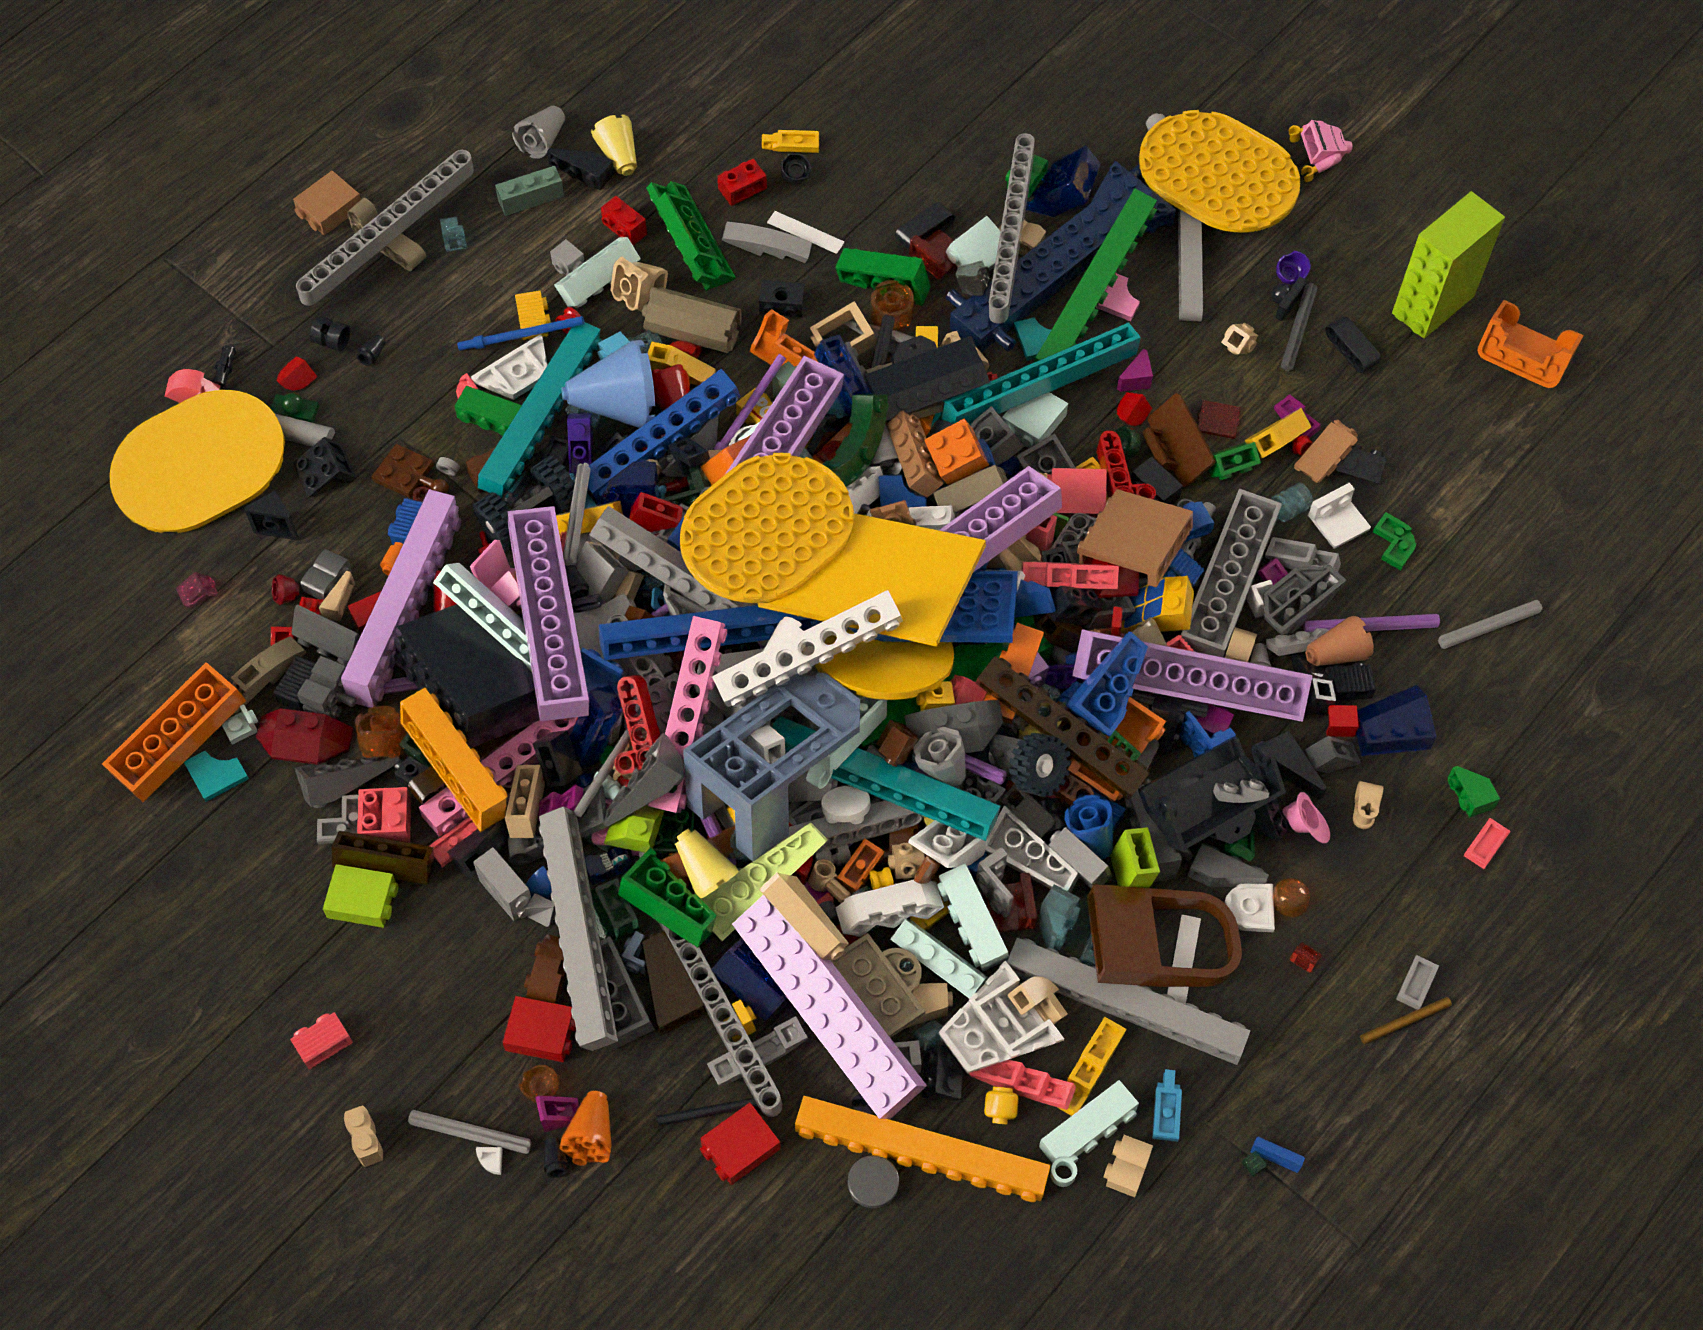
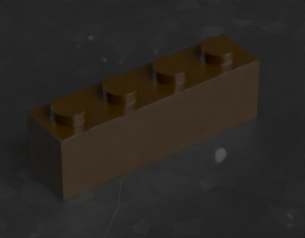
(402, 859)

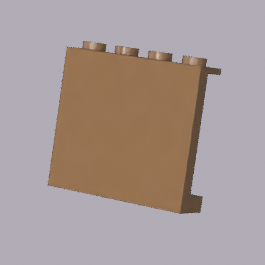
(1137, 534)

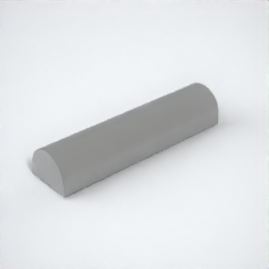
(303, 431)

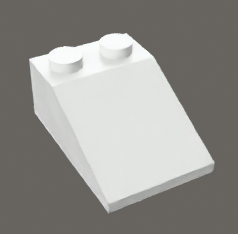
(948, 845)

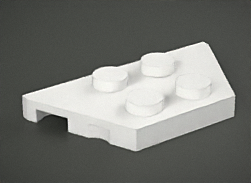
(515, 371)

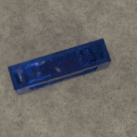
(828, 354)
(595, 728)

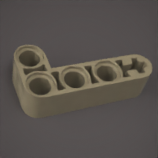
(401, 249)

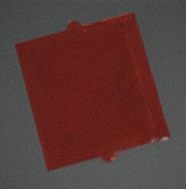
(1219, 419)

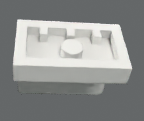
(1338, 517)

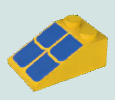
(1167, 604)

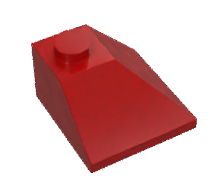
(1127, 581)

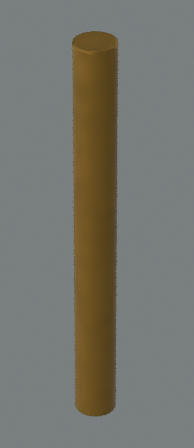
(1405, 1020)

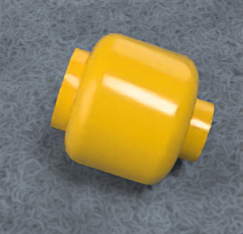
(1001, 1105)

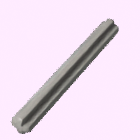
(1490, 624)
(469, 1131)

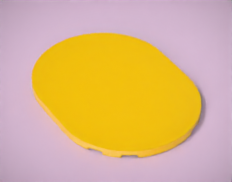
(1219, 171)
(197, 461)
(766, 527)
(890, 668)

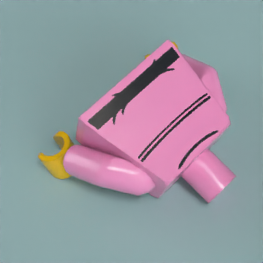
(1323, 145)

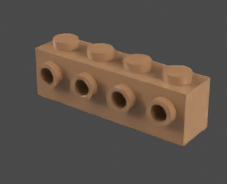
(914, 454)

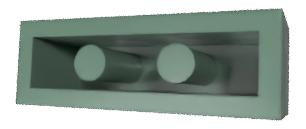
(529, 190)

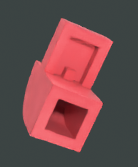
(187, 384)

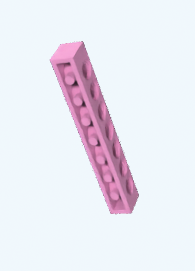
(699, 629)
(509, 754)

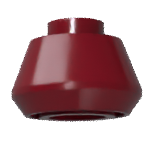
(284, 589)

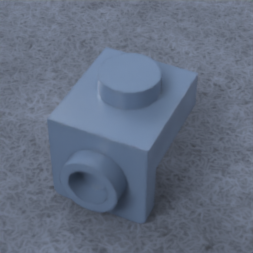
(632, 950)

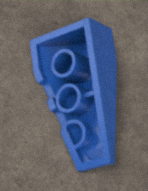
(1032, 598)
(1107, 690)

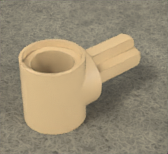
(824, 878)

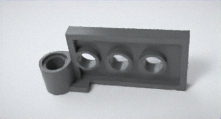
(526, 850)

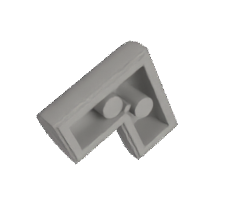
(328, 828)

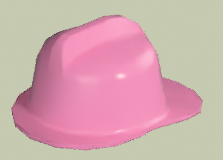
(1306, 818)

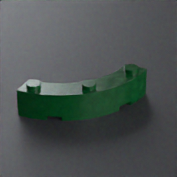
(861, 445)

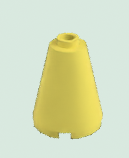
(617, 142)
(703, 863)

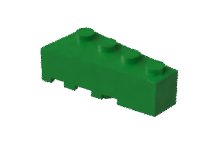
(872, 268)
(666, 899)

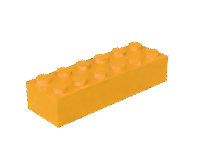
(453, 759)

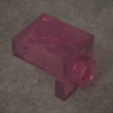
(195, 588)

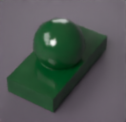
(295, 407)
(1242, 848)

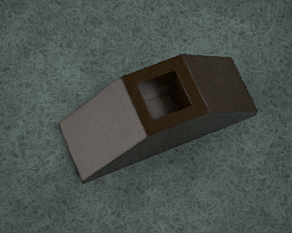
(1057, 633)

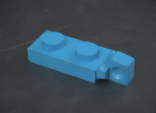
(1167, 1108)

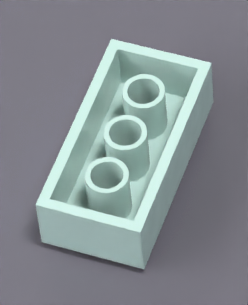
(975, 920)

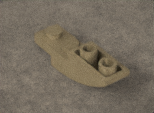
(266, 668)

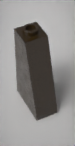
(671, 987)

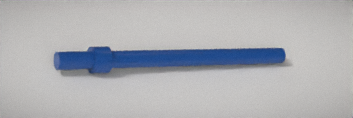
(480, 341)

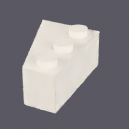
(865, 488)

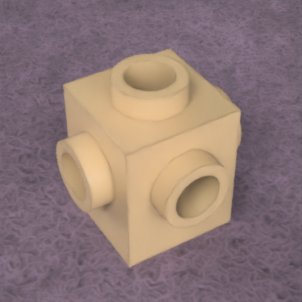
(1235, 343)
(905, 860)

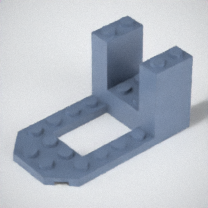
(729, 772)

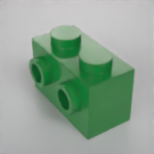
(1234, 459)

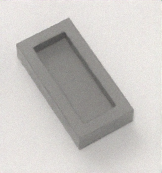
(1417, 982)

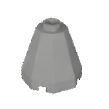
(942, 756)

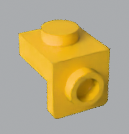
(745, 1016)

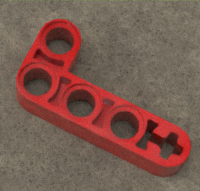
(1117, 476)
(636, 722)

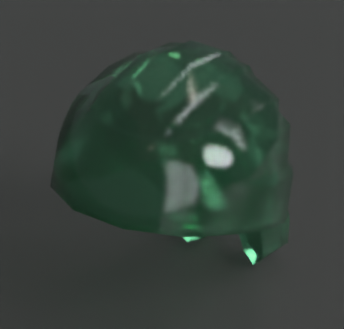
(1130, 441)

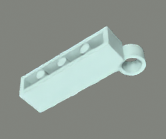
(871, 715)
(1086, 1127)

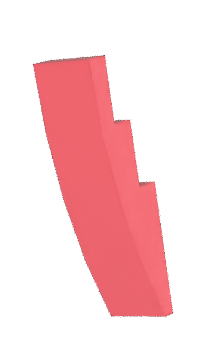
(1071, 575)
(1028, 1083)

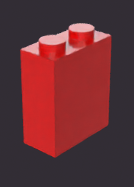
(539, 1029)
(739, 1144)

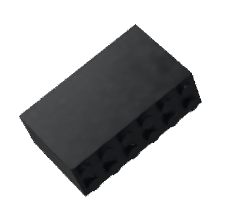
(468, 672)

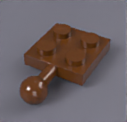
(405, 471)

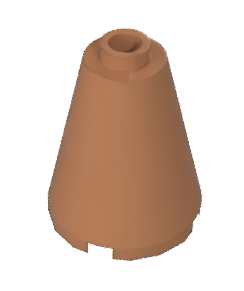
(1341, 644)

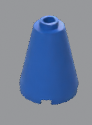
(1092, 824)

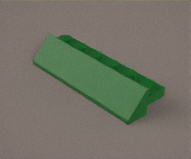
(691, 234)

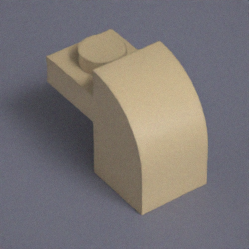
(1241, 645)
(1038, 994)

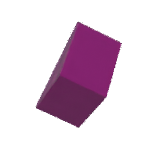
(1137, 374)
(556, 1111)

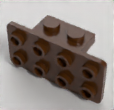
(1178, 441)

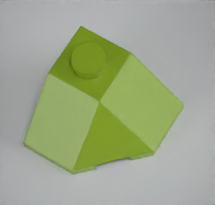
(636, 830)

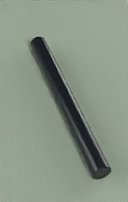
(704, 1111)

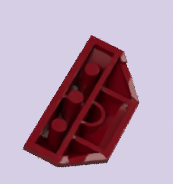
(303, 736)

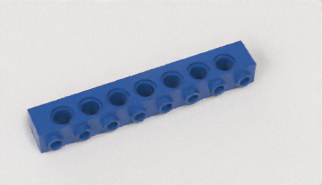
(665, 423)

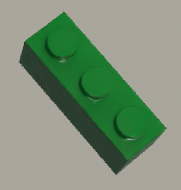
(485, 410)

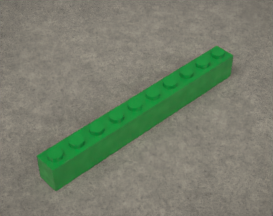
(1100, 274)

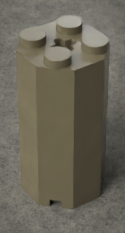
(692, 319)

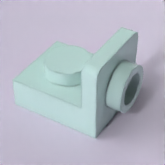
(240, 725)

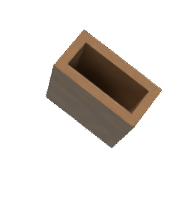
(326, 203)

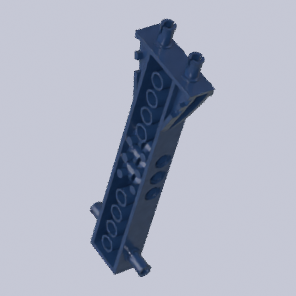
(1056, 260)

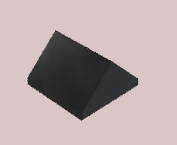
(271, 517)

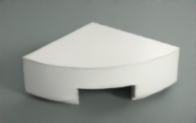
(490, 1158)

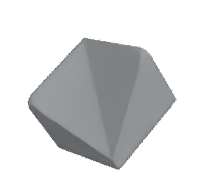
(541, 910)

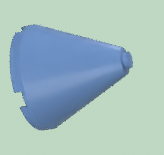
(616, 386)

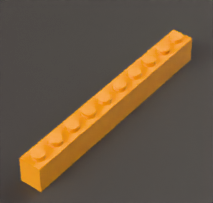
(922, 1148)

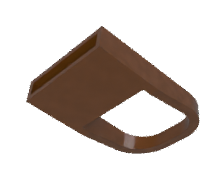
(1127, 937)

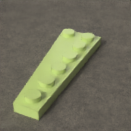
(743, 890)

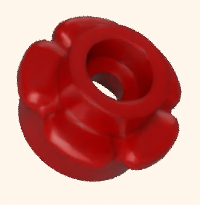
(1301, 444)

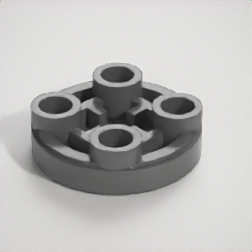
(873, 1182)

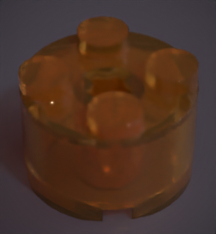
(892, 300)
(380, 732)

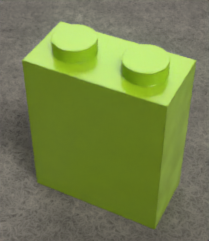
(1135, 859)
(360, 896)

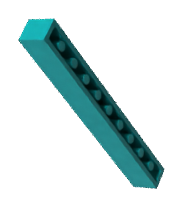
(1044, 375)
(538, 410)
(905, 787)

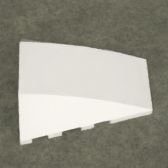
(993, 1029)

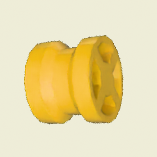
(881, 878)

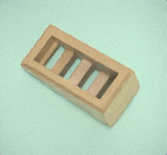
(337, 599)

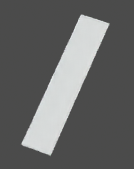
(805, 232)
(1185, 952)

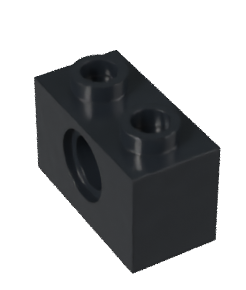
(791, 294)

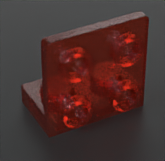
(933, 252)
(1023, 909)

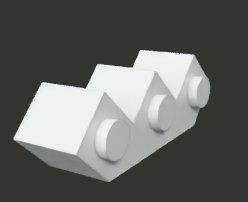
(888, 906)

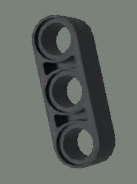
(925, 224)
(1353, 344)

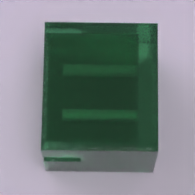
(1254, 1163)

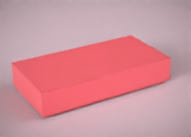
(1487, 843)

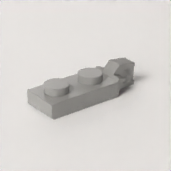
(1293, 643)

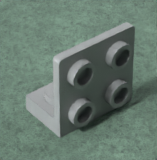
(988, 882)

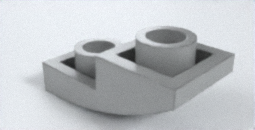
(1247, 792)

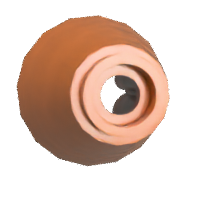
(589, 1131)

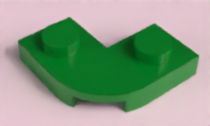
(1399, 536)

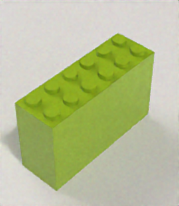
(1447, 264)

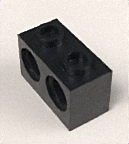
(1074, 605)

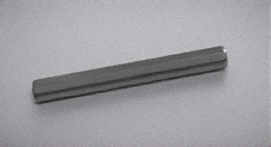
(1299, 327)

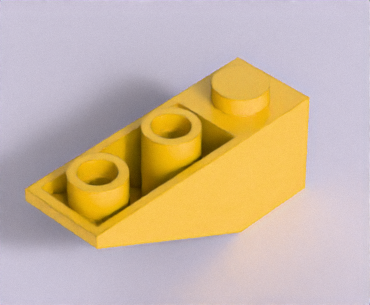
(665, 356)
(1280, 433)

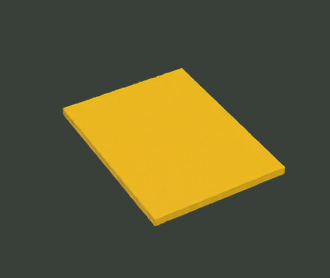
(916, 564)

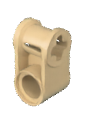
(1366, 802)

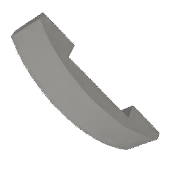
(769, 1048)

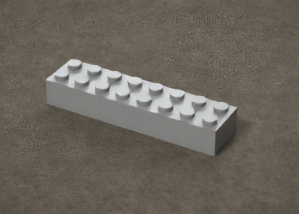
(1231, 573)

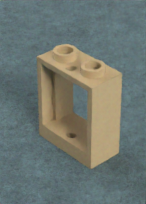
(840, 317)

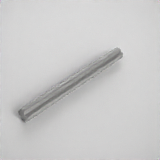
(576, 514)

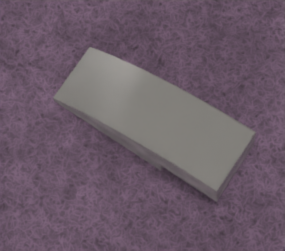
(1300, 554)

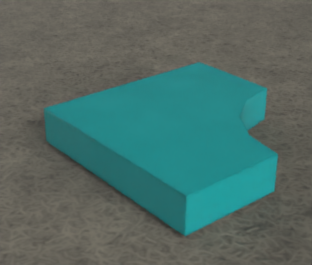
(1031, 336)
(215, 775)

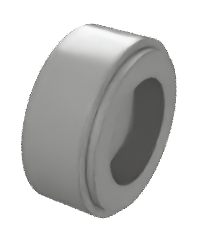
(447, 466)

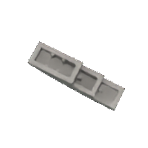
(762, 239)

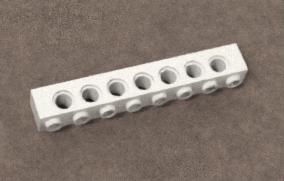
(793, 647)

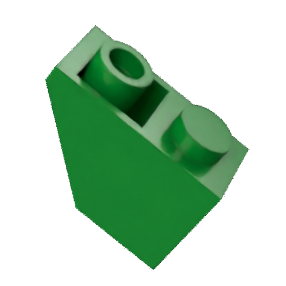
(1474, 791)

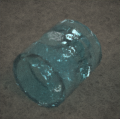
(1294, 500)

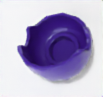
(1292, 267)

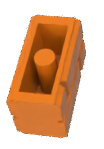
(857, 869)

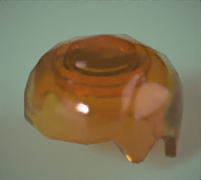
(1291, 897)
(539, 1082)

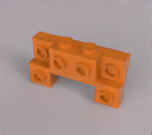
(773, 341)

